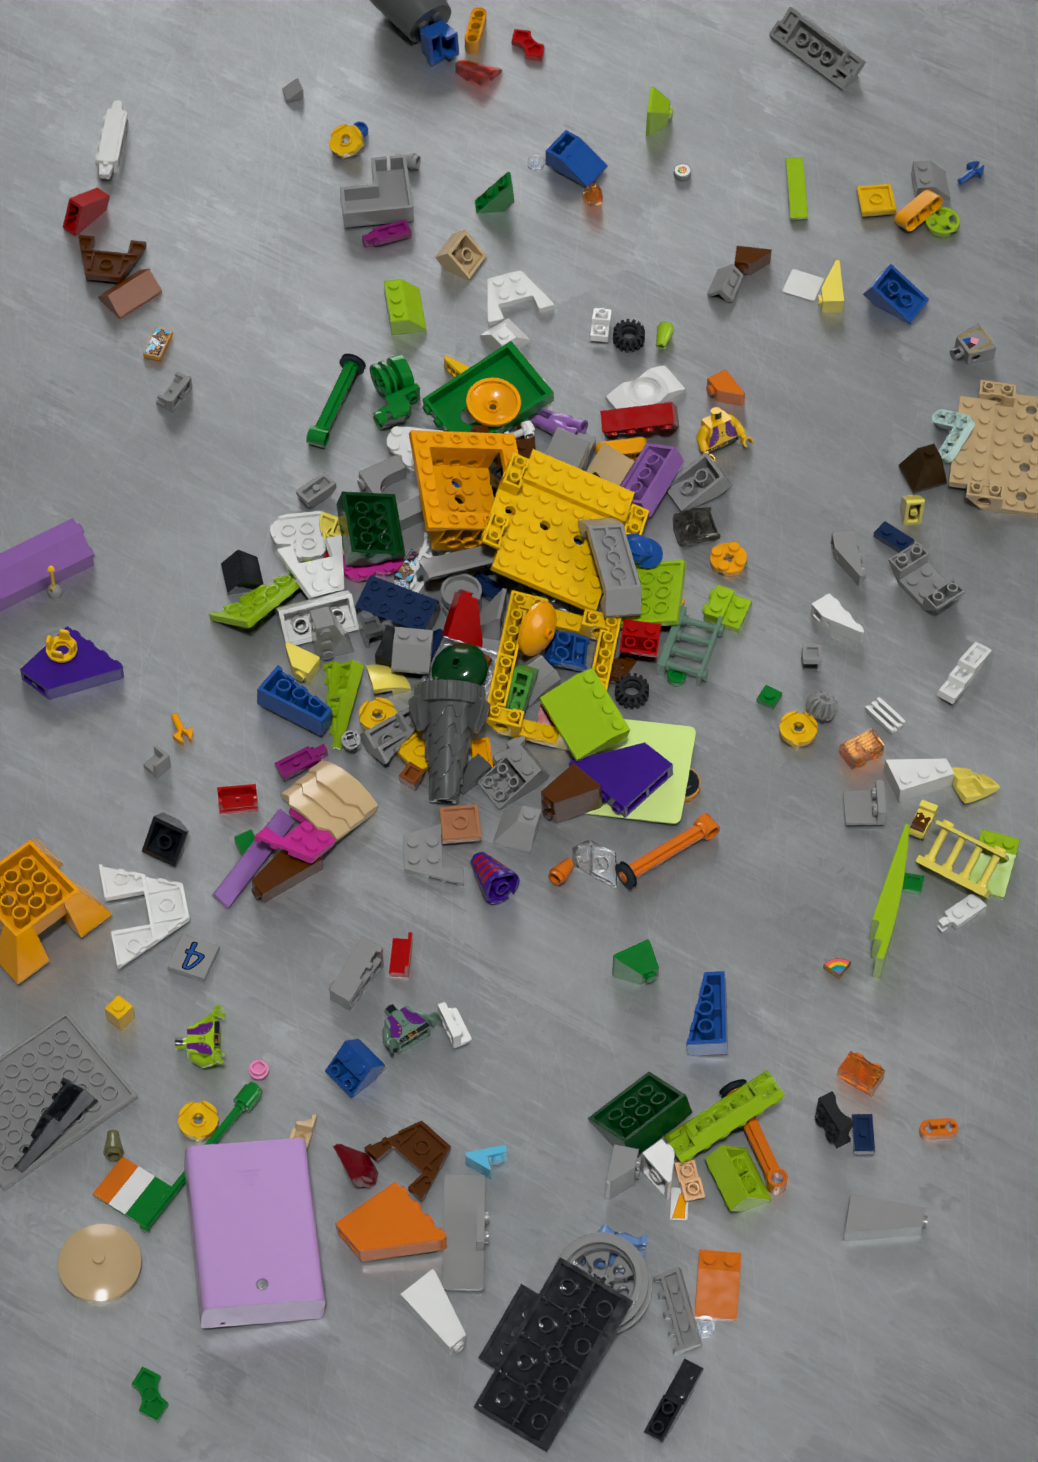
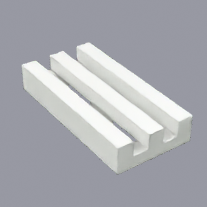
(887, 713)

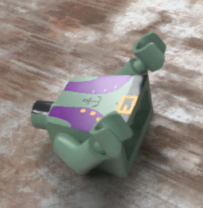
(406, 1027)

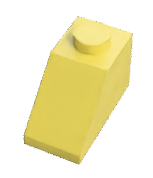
(912, 509)
(302, 663)

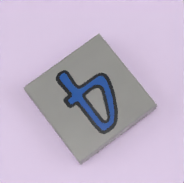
(193, 957)

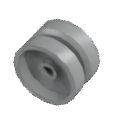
(458, 583)

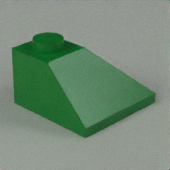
(636, 964)

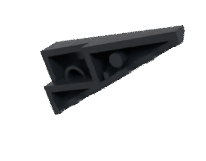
(60, 1114)

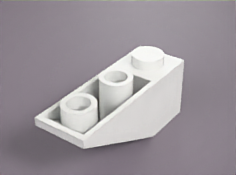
(833, 617)

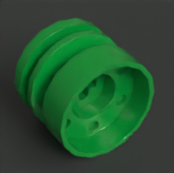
(392, 375)

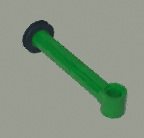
(320, 433)

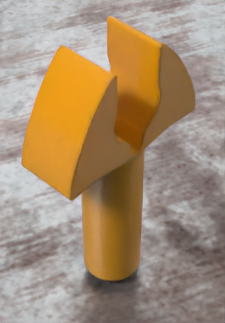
(181, 730)

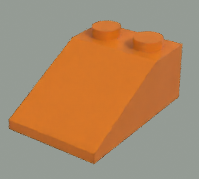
(718, 1284)

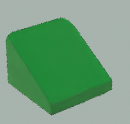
(244, 840)

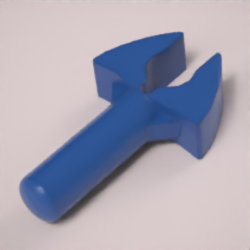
(972, 172)

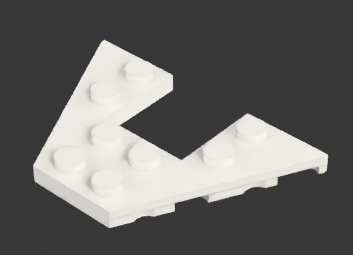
(165, 909)

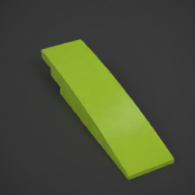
(887, 908)

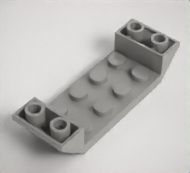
(614, 566)

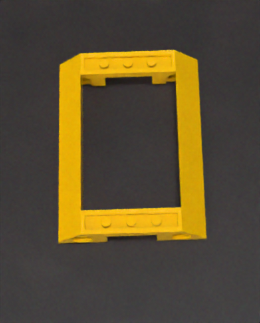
(590, 625)

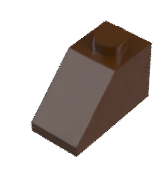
(751, 259)

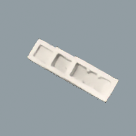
(964, 672)

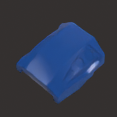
(567, 651)

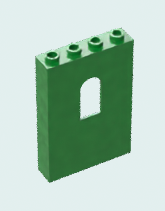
(505, 363)

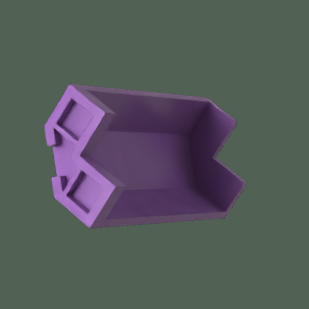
(26, 564)

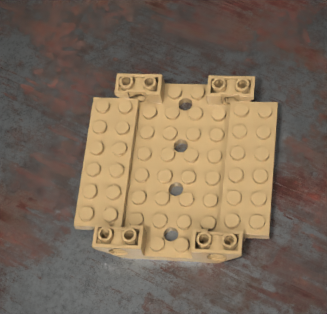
(996, 451)

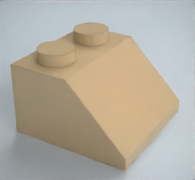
(461, 255)

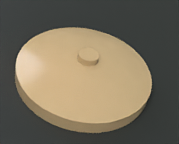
(99, 1264)

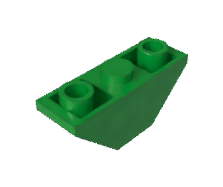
(497, 197)

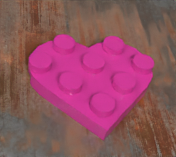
(362, 573)

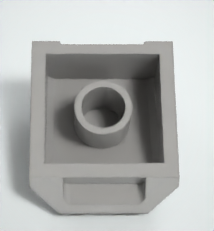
(546, 679)

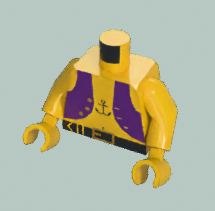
(720, 430)

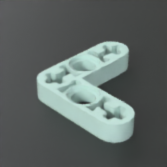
(960, 427)

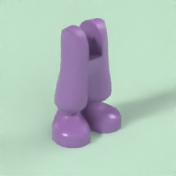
(550, 421)

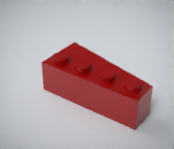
(639, 418)

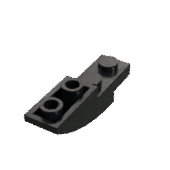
(674, 1401)

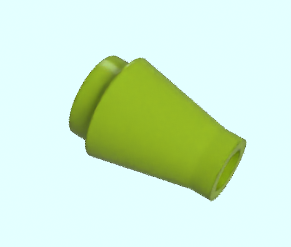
(664, 333)

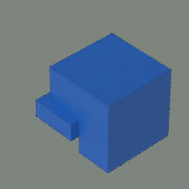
(439, 42)

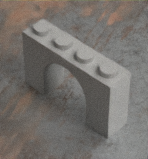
(385, 473)

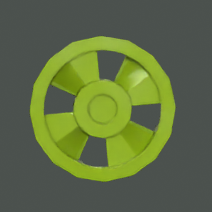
(942, 222)

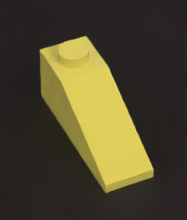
(832, 294)

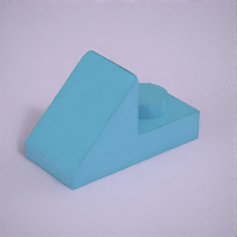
(481, 1159)

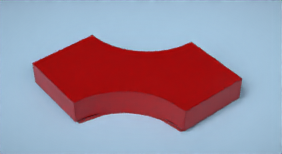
(532, 50)

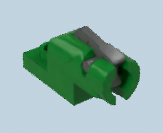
(396, 407)

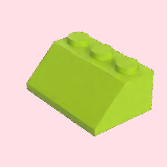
(404, 307)
(737, 1178)

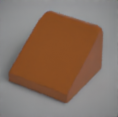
(411, 776)

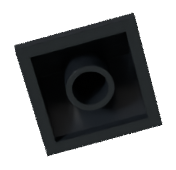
(241, 572)

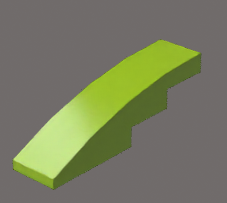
(796, 188)

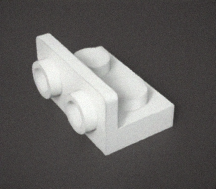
(454, 1025)

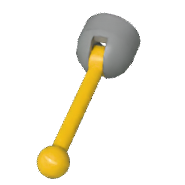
(54, 587)

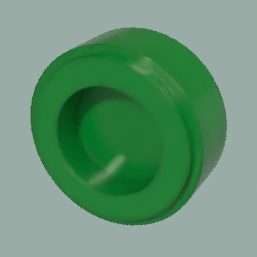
(676, 678)

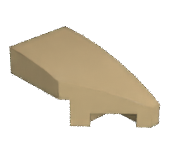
(304, 1130)

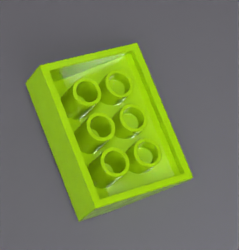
(585, 715)

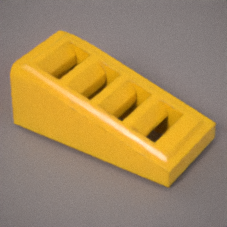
(453, 366)

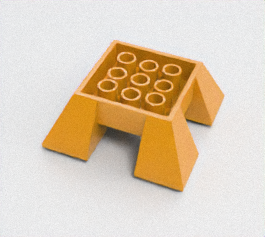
(31, 900)

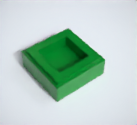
(912, 884)

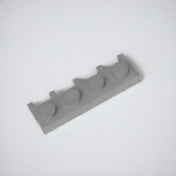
(679, 1310)

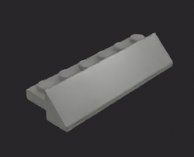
(817, 48)
(458, 562)

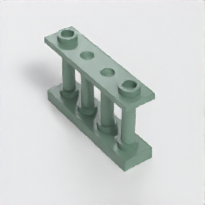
(676, 633)

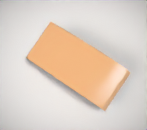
(689, 1180)

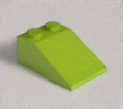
(1000, 877)

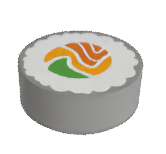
(682, 172)

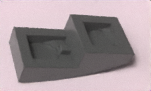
(473, 771)

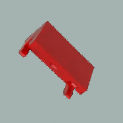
(237, 799)

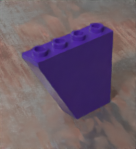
(85, 671)
(627, 775)

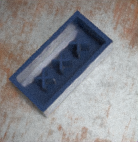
(396, 605)

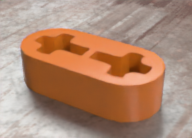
(938, 1129)

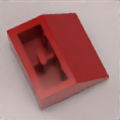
(640, 638)

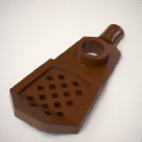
(622, 666)

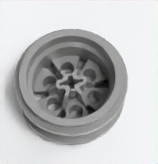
(598, 1248)

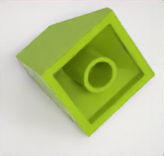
(657, 111)

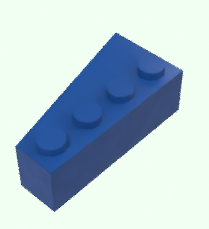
(294, 702)
(709, 1025)

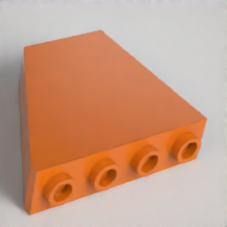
(390, 1227)

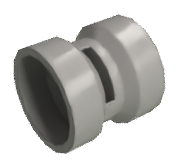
(352, 743)

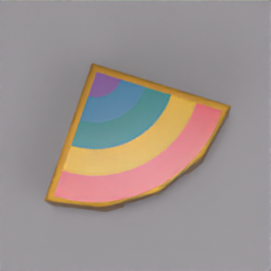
(837, 966)

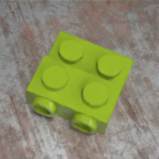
(727, 605)

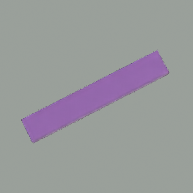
(250, 861)

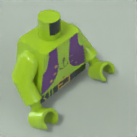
(204, 1040)

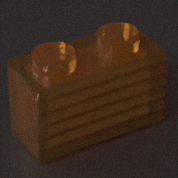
(862, 749)
(861, 1073)

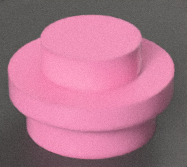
(258, 1069)

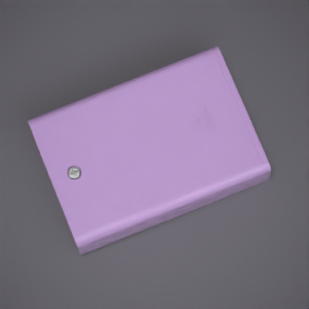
(253, 1233)

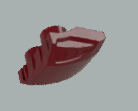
(358, 1165)

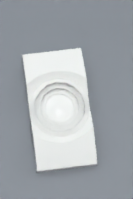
(652, 387)

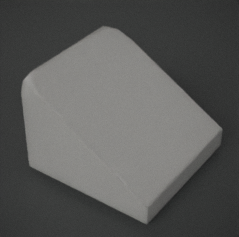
(293, 91)

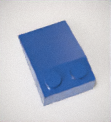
(896, 294)

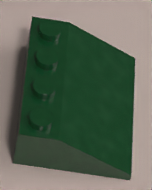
(369, 528)
(641, 1113)

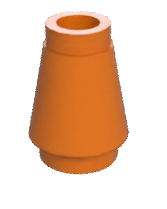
(560, 873)

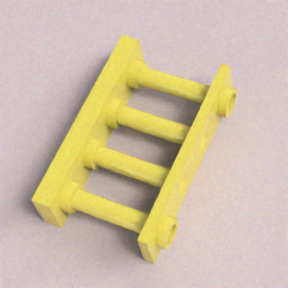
(946, 869)

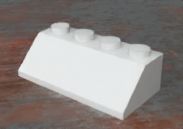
(296, 622)

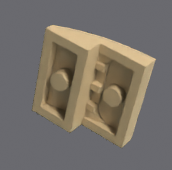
(610, 464)

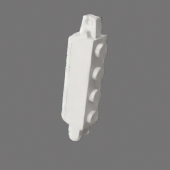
(112, 140)

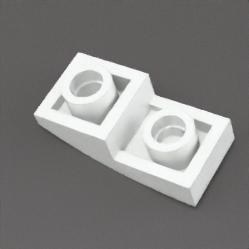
(600, 325)

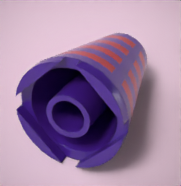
(494, 878)

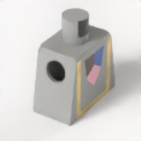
(973, 346)

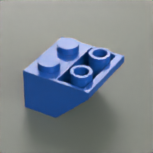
(354, 1067)

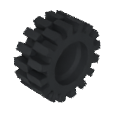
(629, 343)
(631, 682)

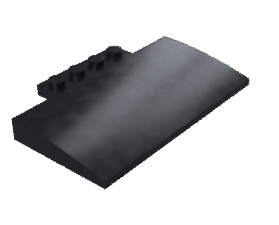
(548, 1351)

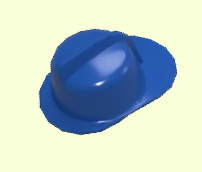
(645, 551)

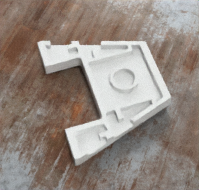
(511, 290)
(320, 575)

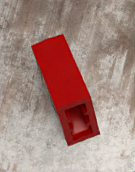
(84, 210)
(464, 619)

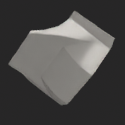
(316, 490)

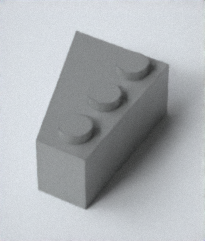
(328, 635)

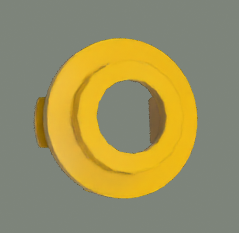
(62, 639)

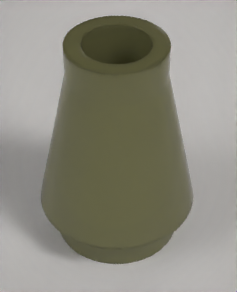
(113, 1148)

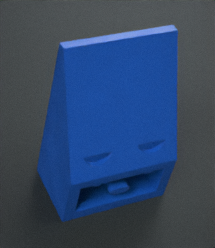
(574, 159)

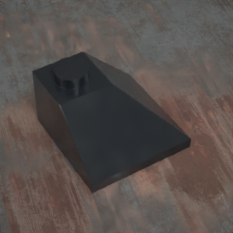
(165, 839)

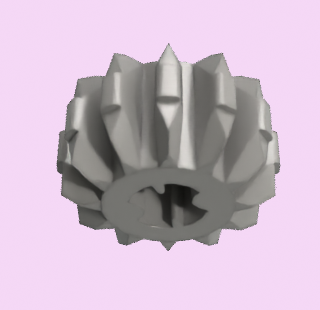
(821, 706)

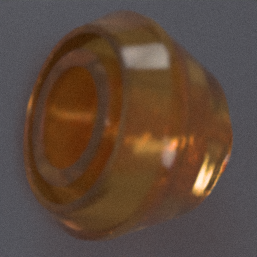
(593, 195)

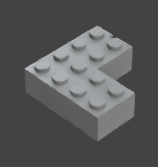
(384, 200)

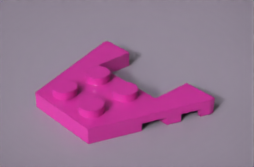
(302, 842)

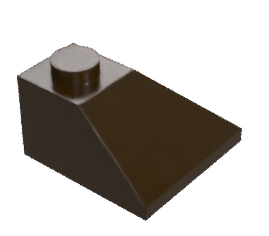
(923, 469)

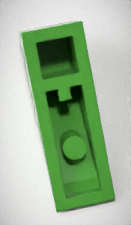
(521, 687)

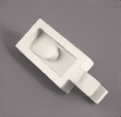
(962, 912)

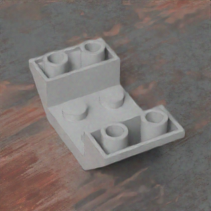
(922, 580)

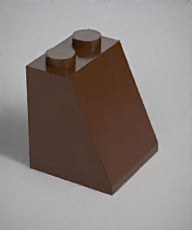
(571, 795)

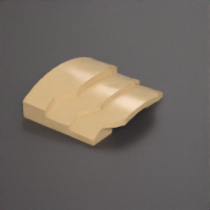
(331, 799)

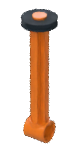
(703, 828)
(760, 1146)

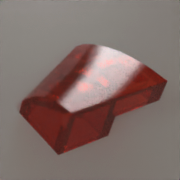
(476, 71)

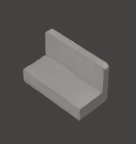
(726, 282)

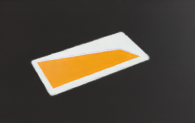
(679, 1207)

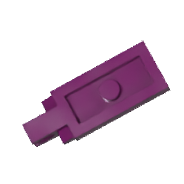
(387, 234)
(300, 761)

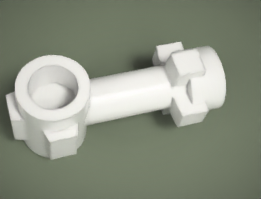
(527, 429)

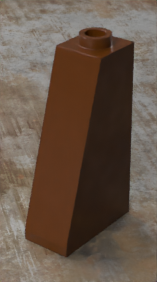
(282, 874)

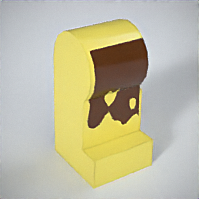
(923, 819)

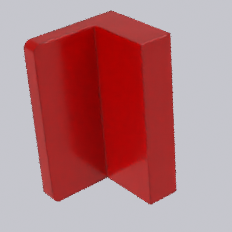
(401, 957)

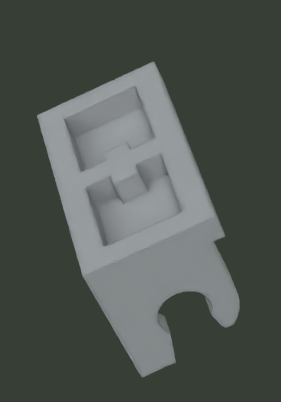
(175, 393)

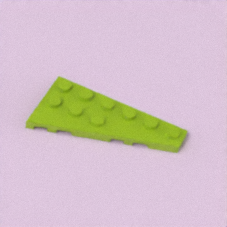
(257, 602)

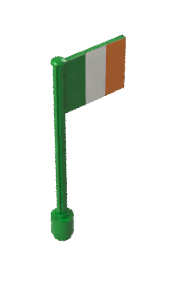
(143, 1195)

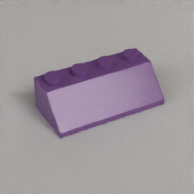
(652, 475)

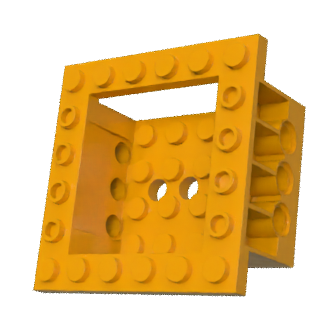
(462, 459)

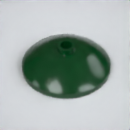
(471, 666)

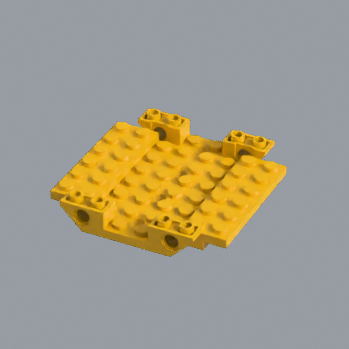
(557, 496)

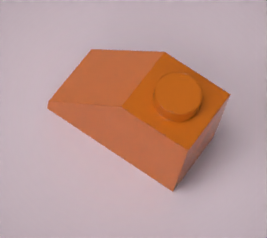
(725, 389)

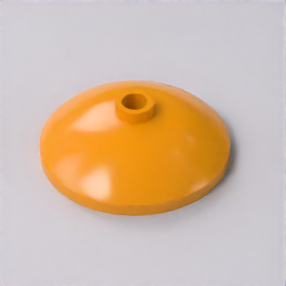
(493, 394)
(537, 628)

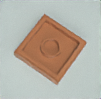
(460, 824)

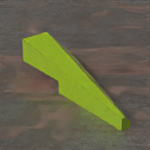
(342, 689)

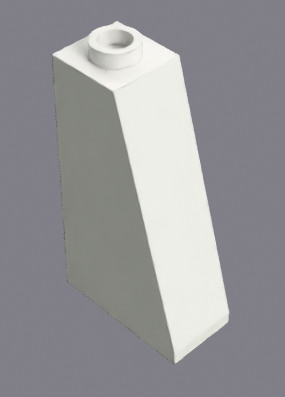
(433, 1310)

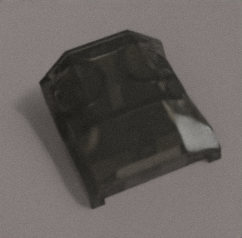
(694, 527)

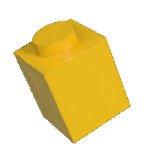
(119, 1012)

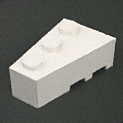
(917, 776)

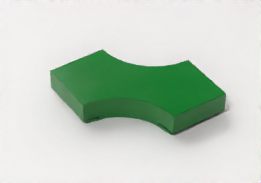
(152, 1403)

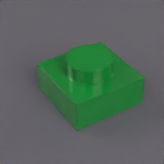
(769, 697)

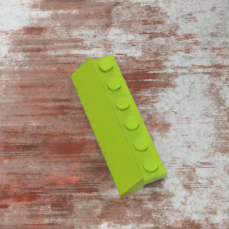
(725, 1116)

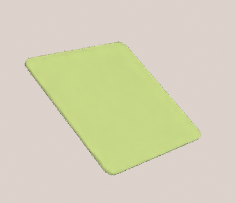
(675, 745)

